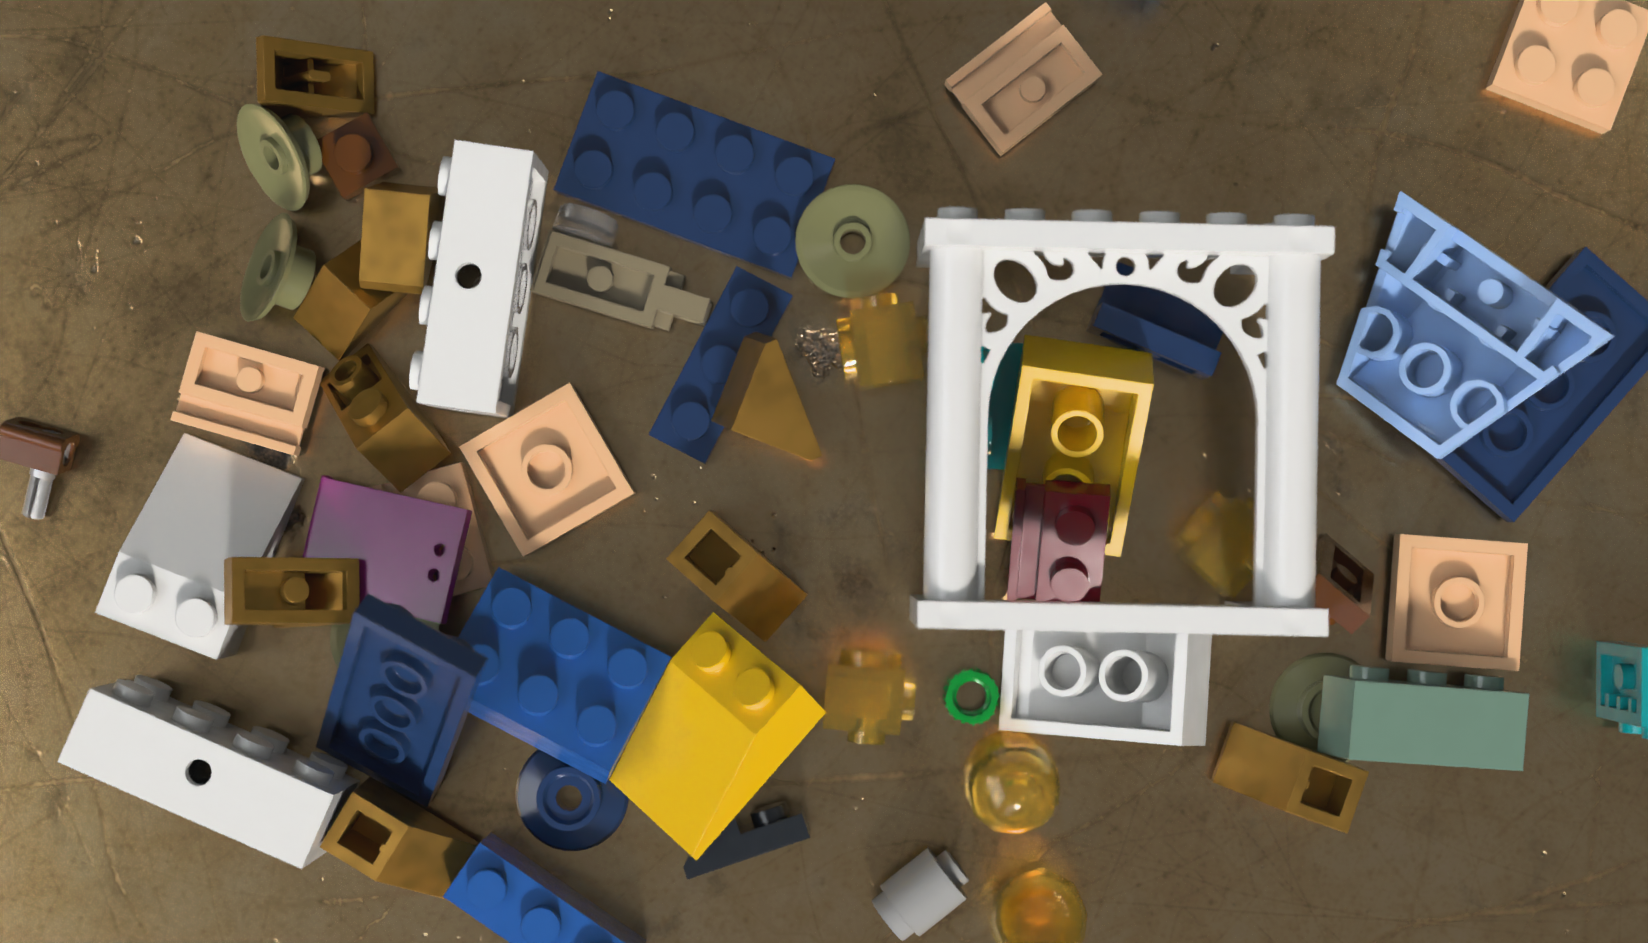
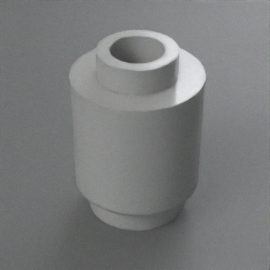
(921, 893)

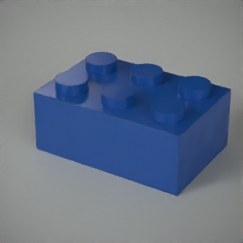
(559, 675)

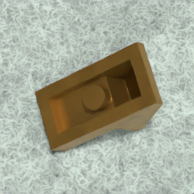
(290, 591)

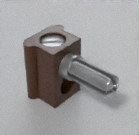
(42, 449)

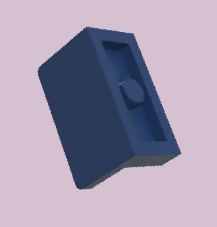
(1157, 324)

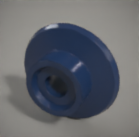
(560, 825)

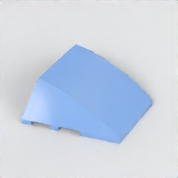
(1456, 334)

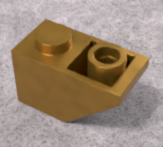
(383, 418)
(736, 576)
(1290, 777)
(397, 841)

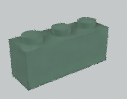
(1423, 719)

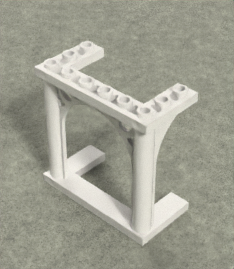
(1285, 393)

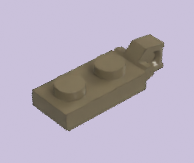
(615, 284)

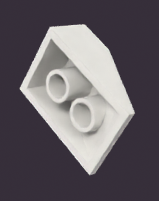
(172, 561)
(1107, 685)

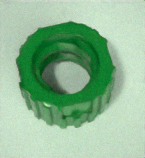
(970, 716)

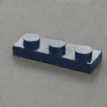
(743, 308)

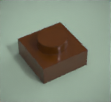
(357, 156)

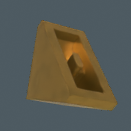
(313, 78)
(397, 236)
(338, 309)
(764, 400)

